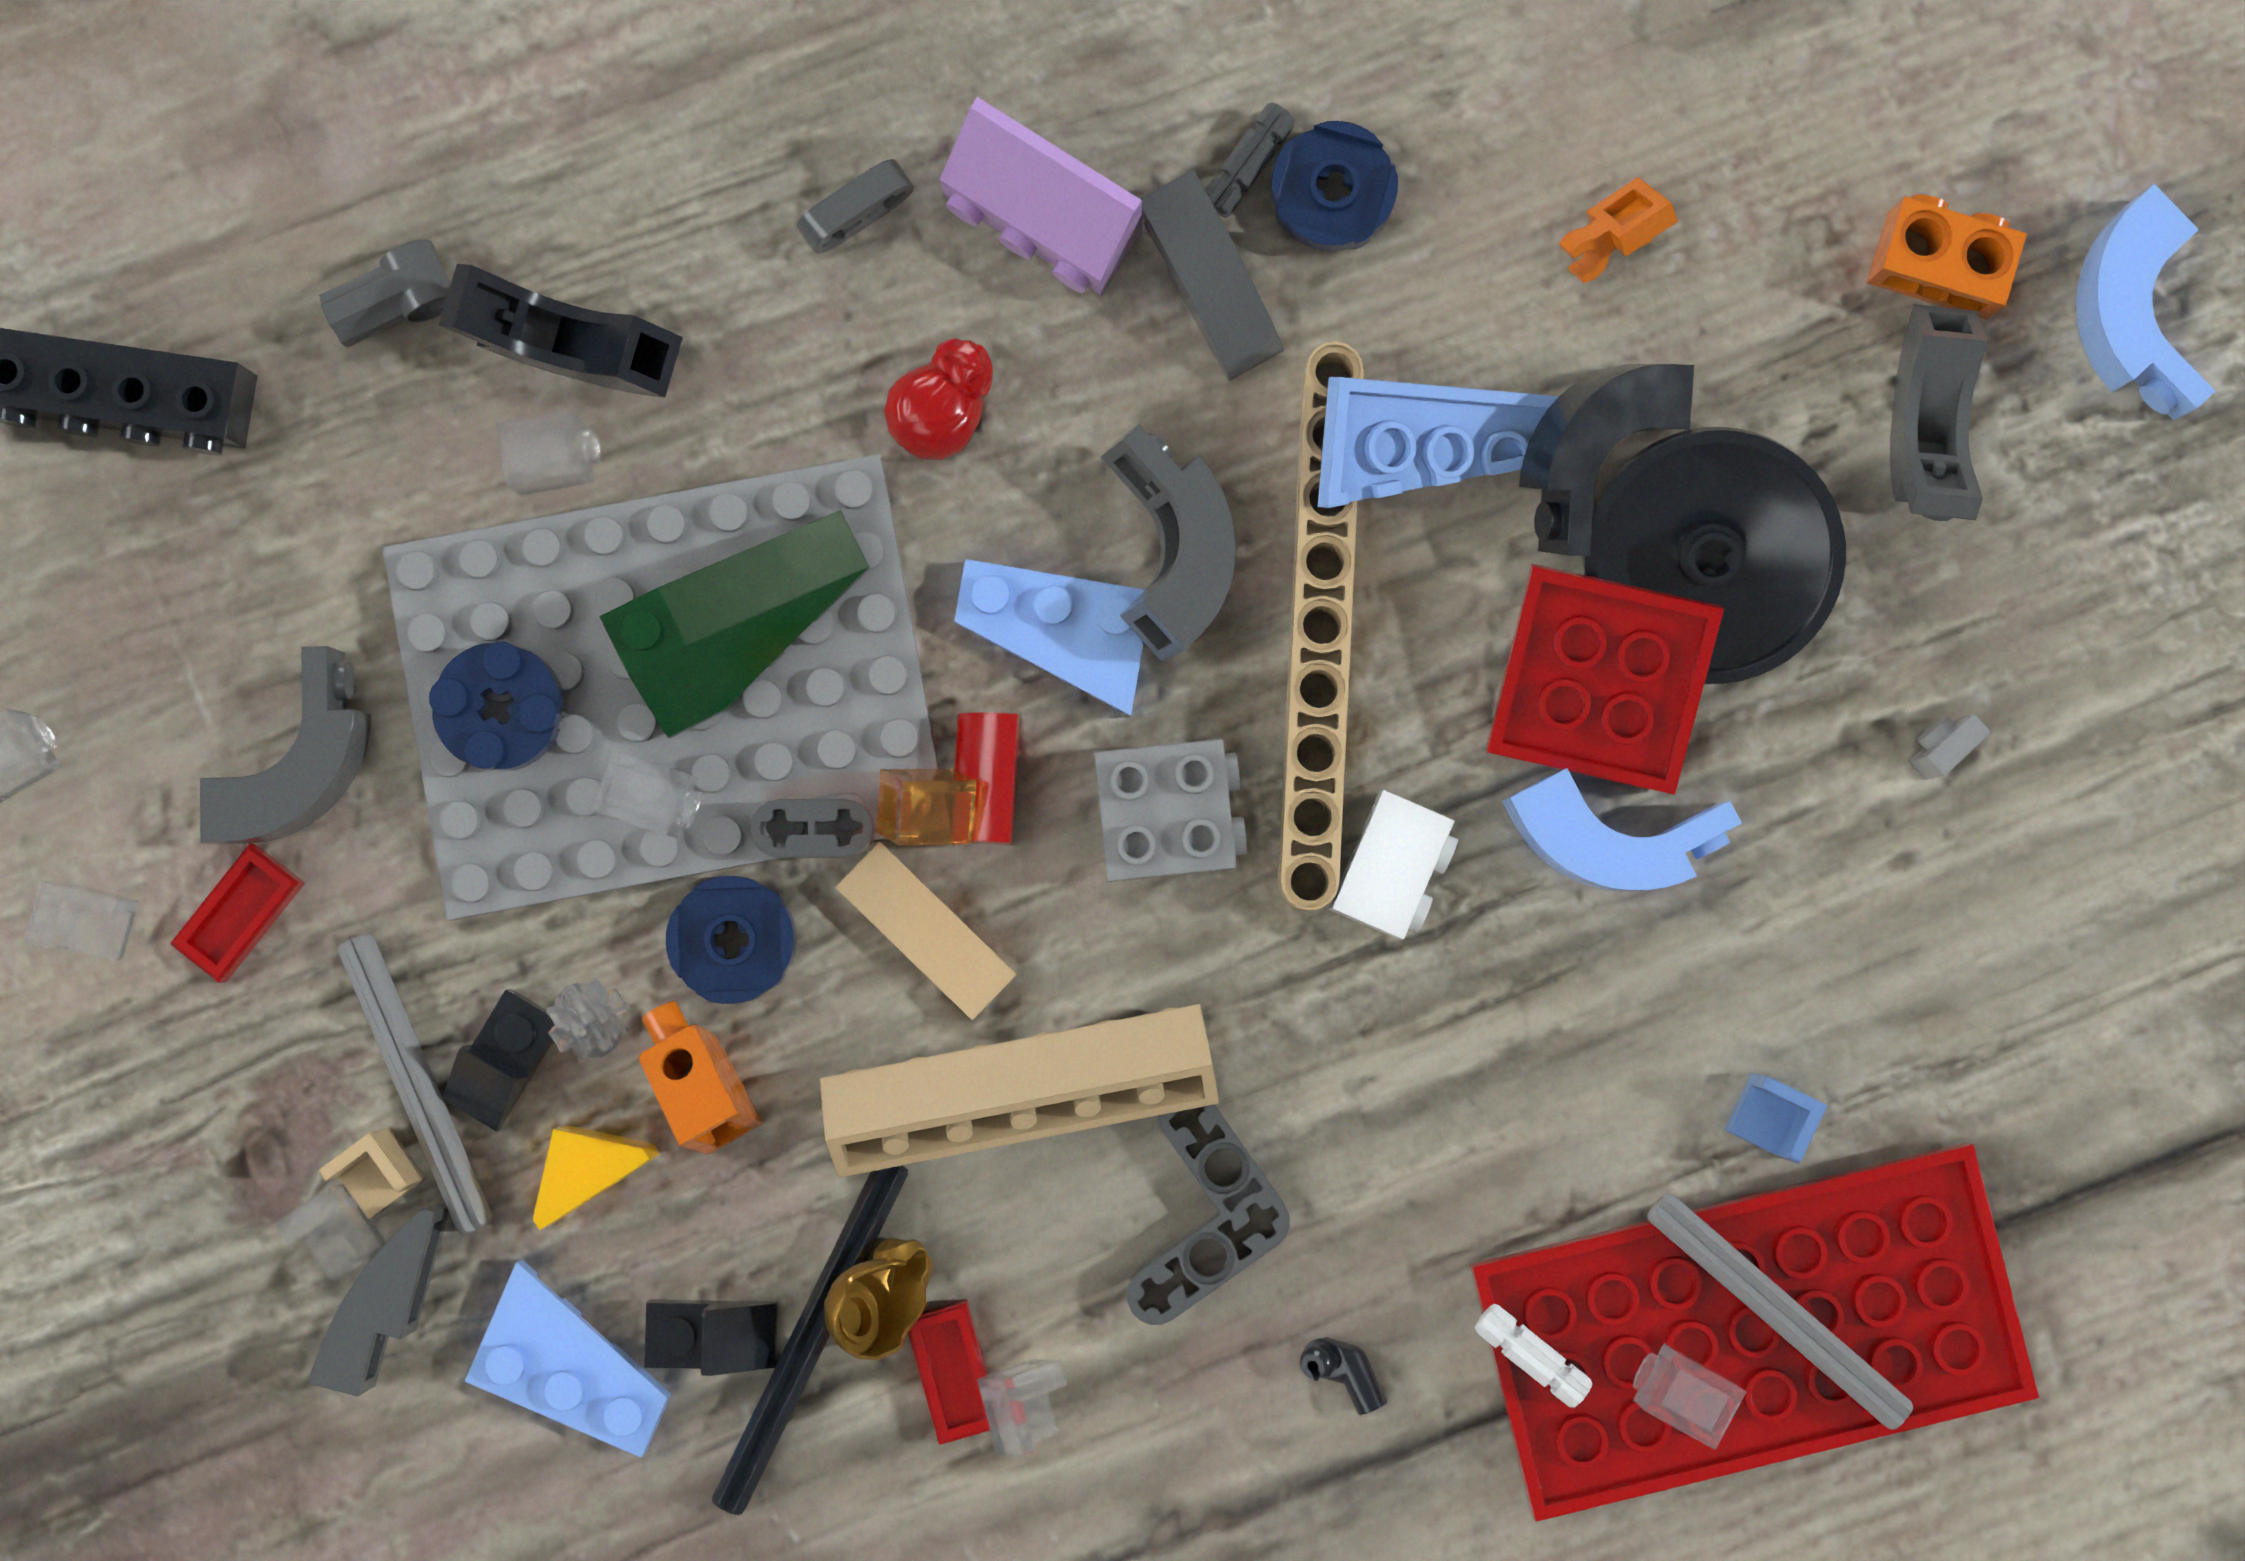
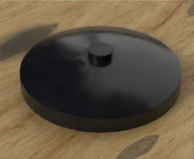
(1730, 526)

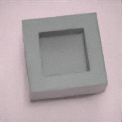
(1947, 744)

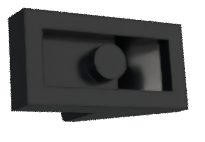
(501, 1060)
(711, 1335)

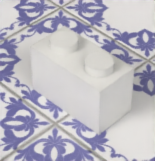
(1393, 866)

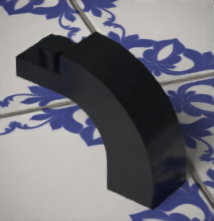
(560, 337)
(1581, 432)

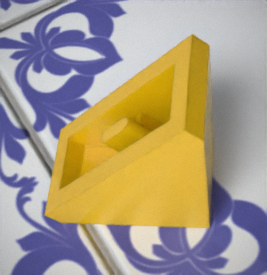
(583, 1166)

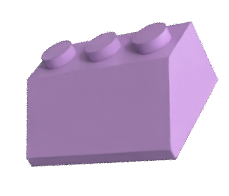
(1040, 199)

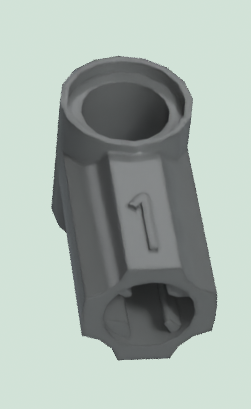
(404, 288)

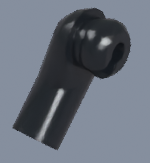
(1346, 1365)

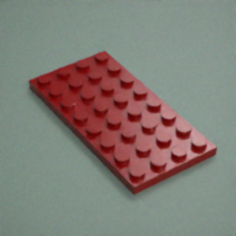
(1880, 1255)

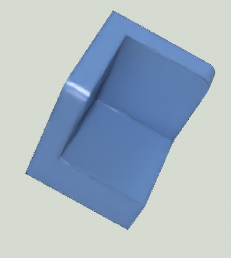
(1775, 1117)

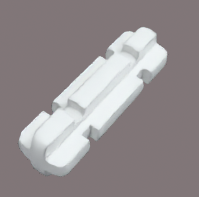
(1533, 1355)

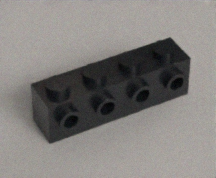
(124, 390)

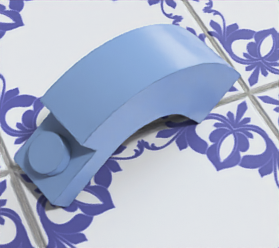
(2117, 305)
(1580, 846)

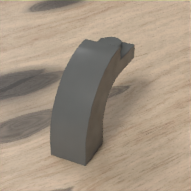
(1932, 413)
(1194, 541)
(309, 775)

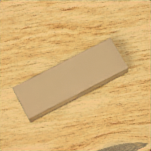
(926, 930)

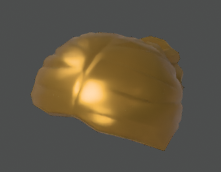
(879, 1299)

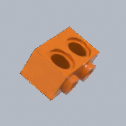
(1945, 274)

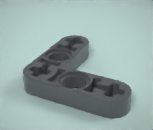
(1230, 1202)

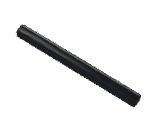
(805, 1343)

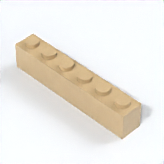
(1018, 1090)

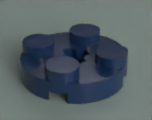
(1313, 156)
(460, 700)
(705, 913)

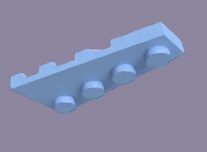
(1419, 436)

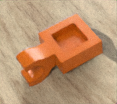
(1618, 222)

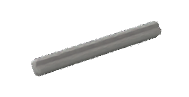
(415, 1083)
(1780, 1311)

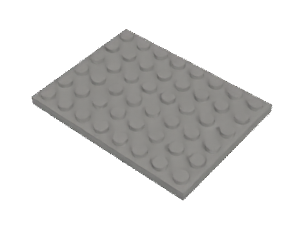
(806, 728)

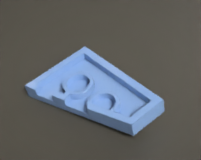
(1057, 625)
(564, 1369)

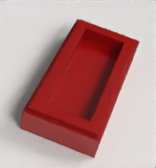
(237, 913)
(949, 1367)

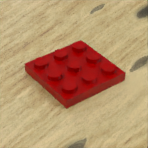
(1604, 678)

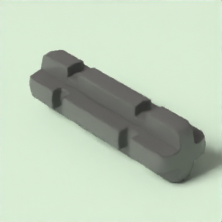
(1249, 158)

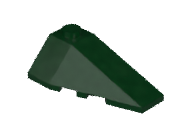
(718, 628)

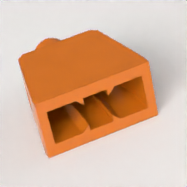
(710, 1102)

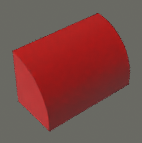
(990, 755)

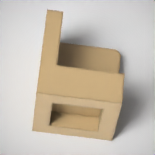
(375, 1171)

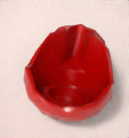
(942, 402)

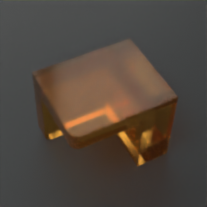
(926, 806)

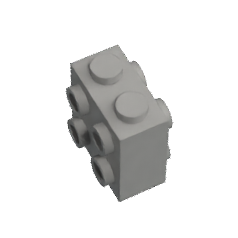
(1169, 810)

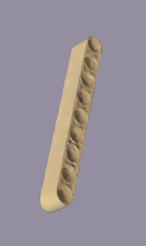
(1311, 658)

